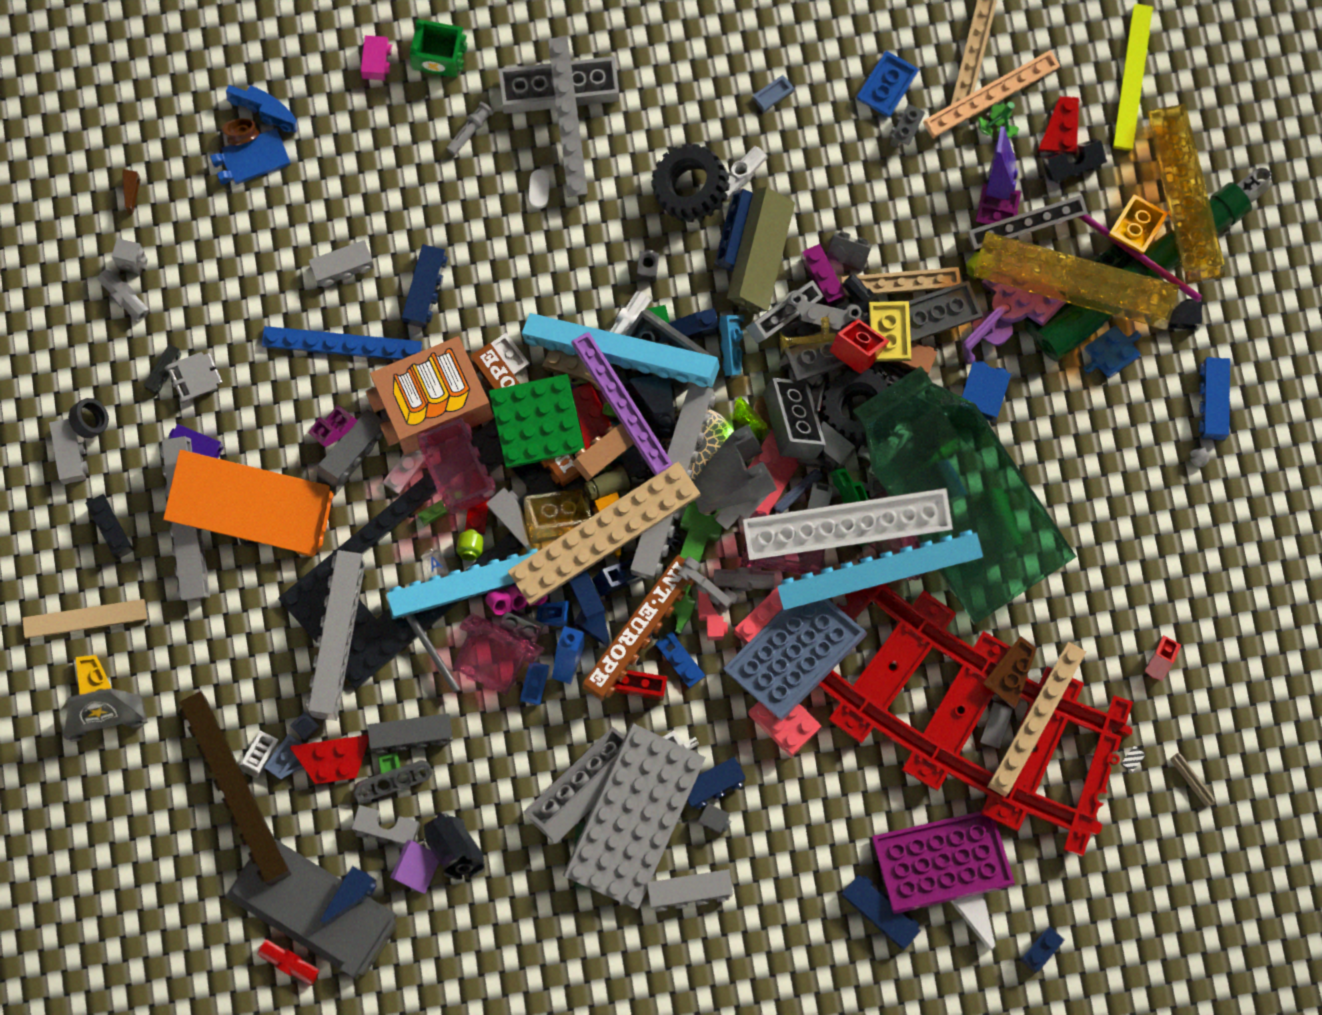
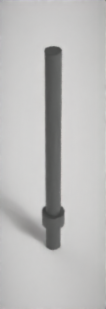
(433, 653)

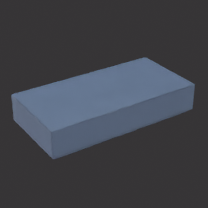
(773, 93)

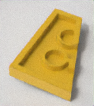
(91, 675)

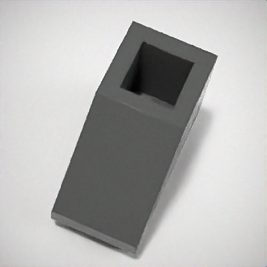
(820, 495)

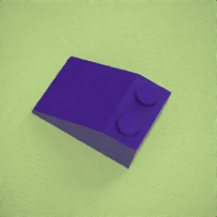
(1002, 169)

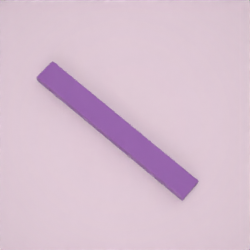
(621, 403)

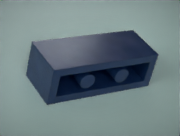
(715, 783)

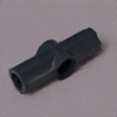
(859, 292)

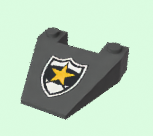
(101, 710)

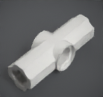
(749, 164)
(629, 314)

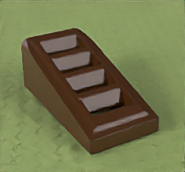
(131, 185)

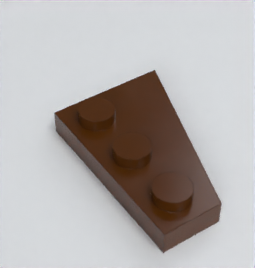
(1011, 673)

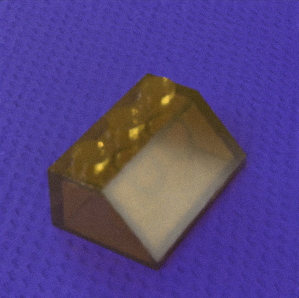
(554, 514)

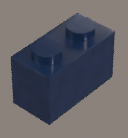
(1042, 949)

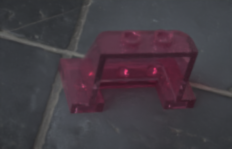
(493, 654)

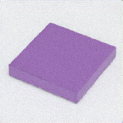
(415, 866)

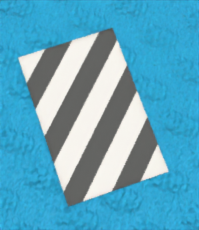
(1133, 758)

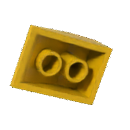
(1138, 224)

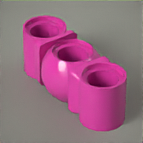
(508, 600)

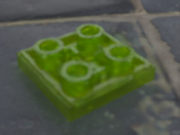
(747, 415)

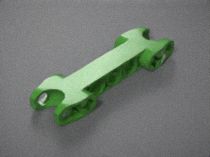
(699, 529)

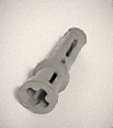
(475, 122)

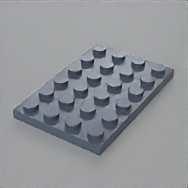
(794, 654)

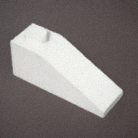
(975, 913)

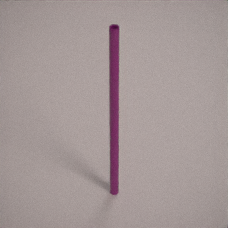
(1142, 258)

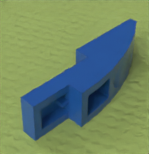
(269, 108)

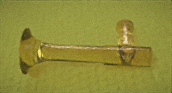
(824, 337)

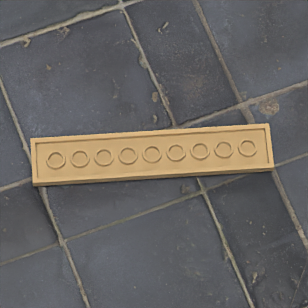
(604, 533)

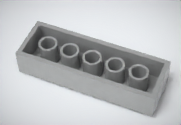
(533, 89)
(576, 789)

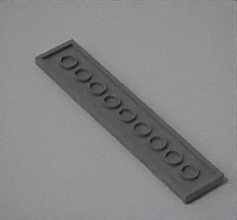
(928, 317)

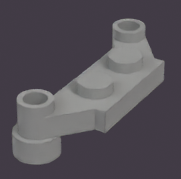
(813, 312)
(722, 599)

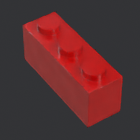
(642, 685)

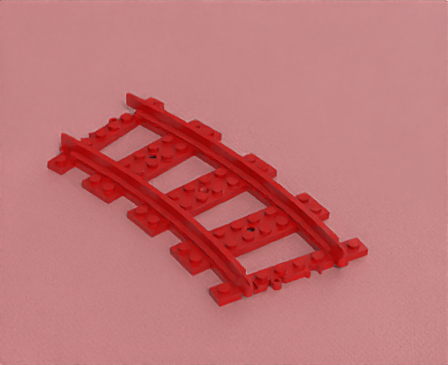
(938, 748)

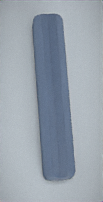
(797, 491)

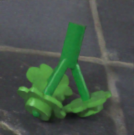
(999, 115)

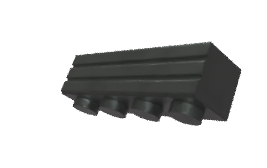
(159, 373)

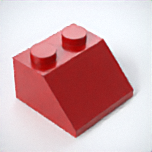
(858, 345)

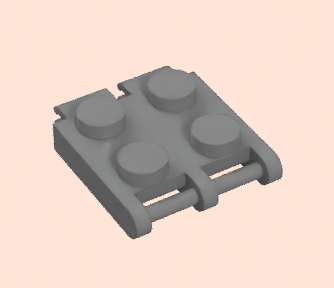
(194, 376)

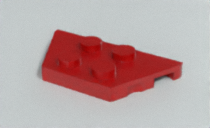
(332, 759)

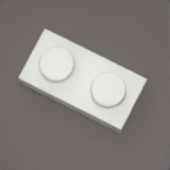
(510, 354)

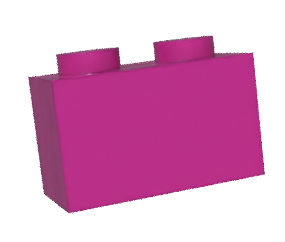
(375, 58)

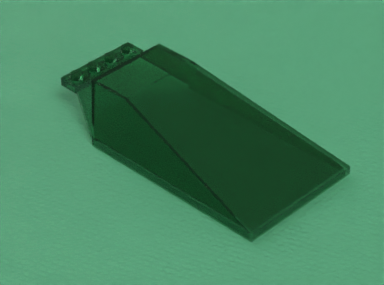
(938, 440)

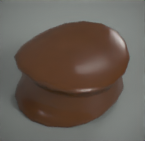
(240, 131)

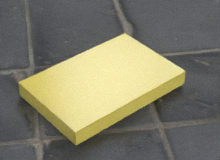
(893, 323)

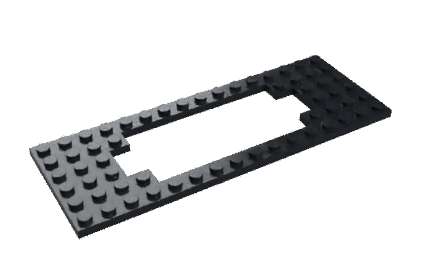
(382, 639)

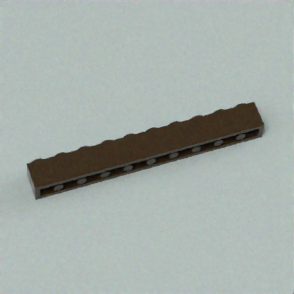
(235, 789)

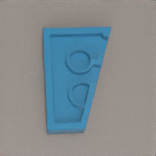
(731, 336)

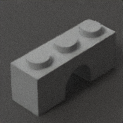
(367, 825)

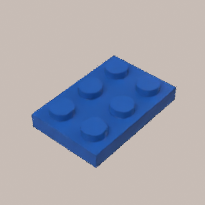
(887, 84)

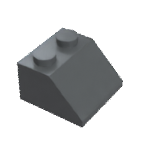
(837, 449)

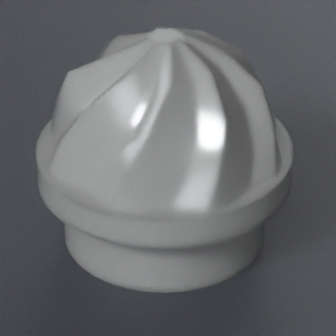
(1199, 457)

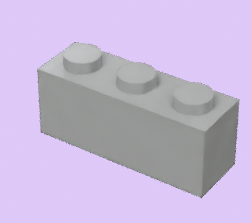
(341, 264)
(68, 452)

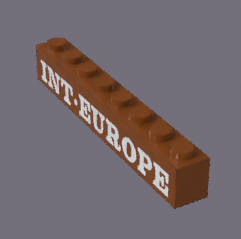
(498, 375)
(637, 632)

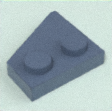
(283, 760)

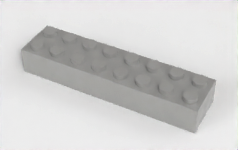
(336, 636)

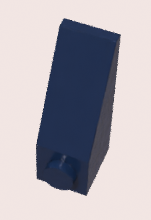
(697, 324)
(615, 578)
(586, 595)
(352, 892)

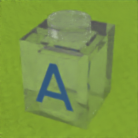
(434, 563)

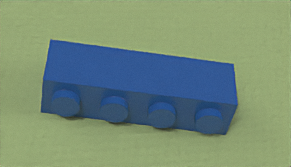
(1215, 398)

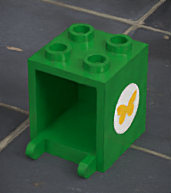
(433, 47)

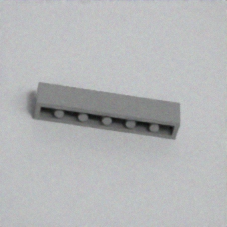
(1030, 220)

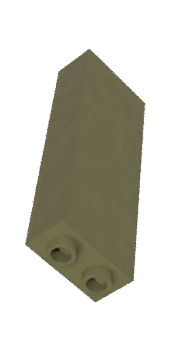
(760, 250)

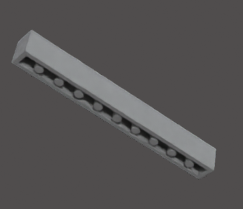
(683, 449)

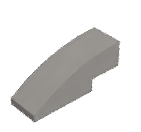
(728, 515)

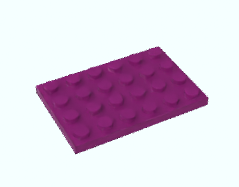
(942, 861)

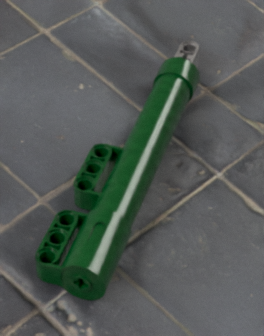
(1075, 323)

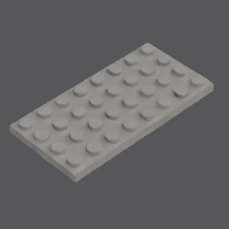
(634, 816)

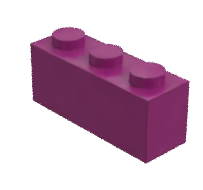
(823, 275)

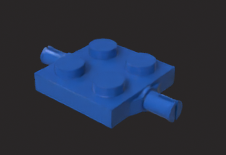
(1112, 351)

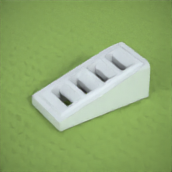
(250, 769)

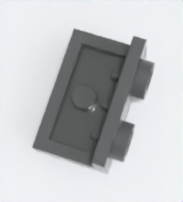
(908, 124)
(849, 250)

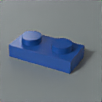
(534, 683)

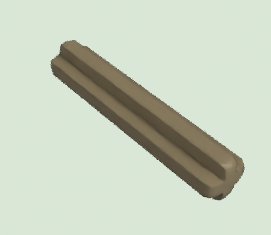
(1192, 779)

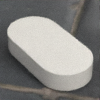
(539, 189)

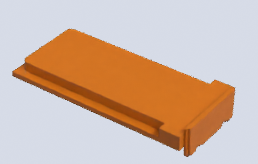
(248, 503)

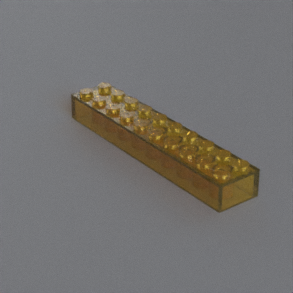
(1185, 194)
(1076, 280)

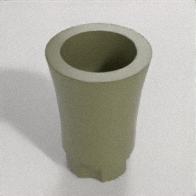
(607, 484)

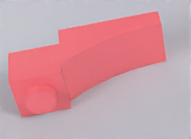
(715, 624)

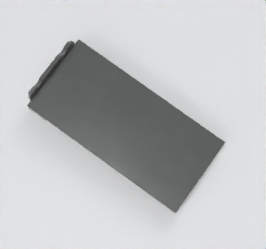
(299, 904)

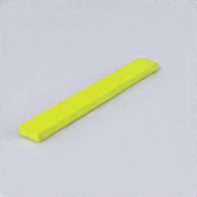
(1132, 77)

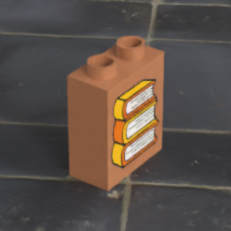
(428, 393)

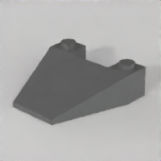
(727, 480)

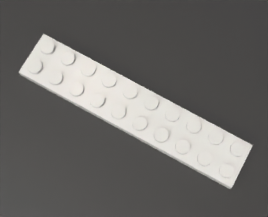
(847, 524)

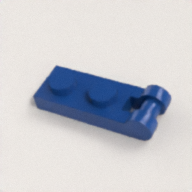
(680, 660)

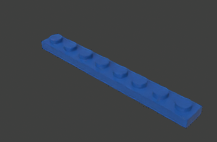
(339, 343)

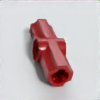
(288, 962)

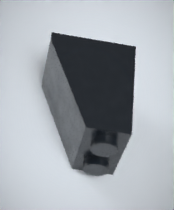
(655, 403)

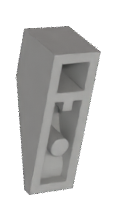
(509, 512)

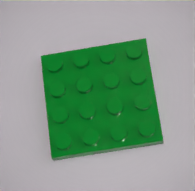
(536, 421)

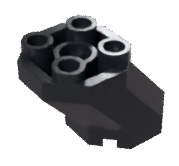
(454, 847)

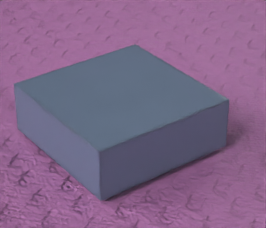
(304, 726)

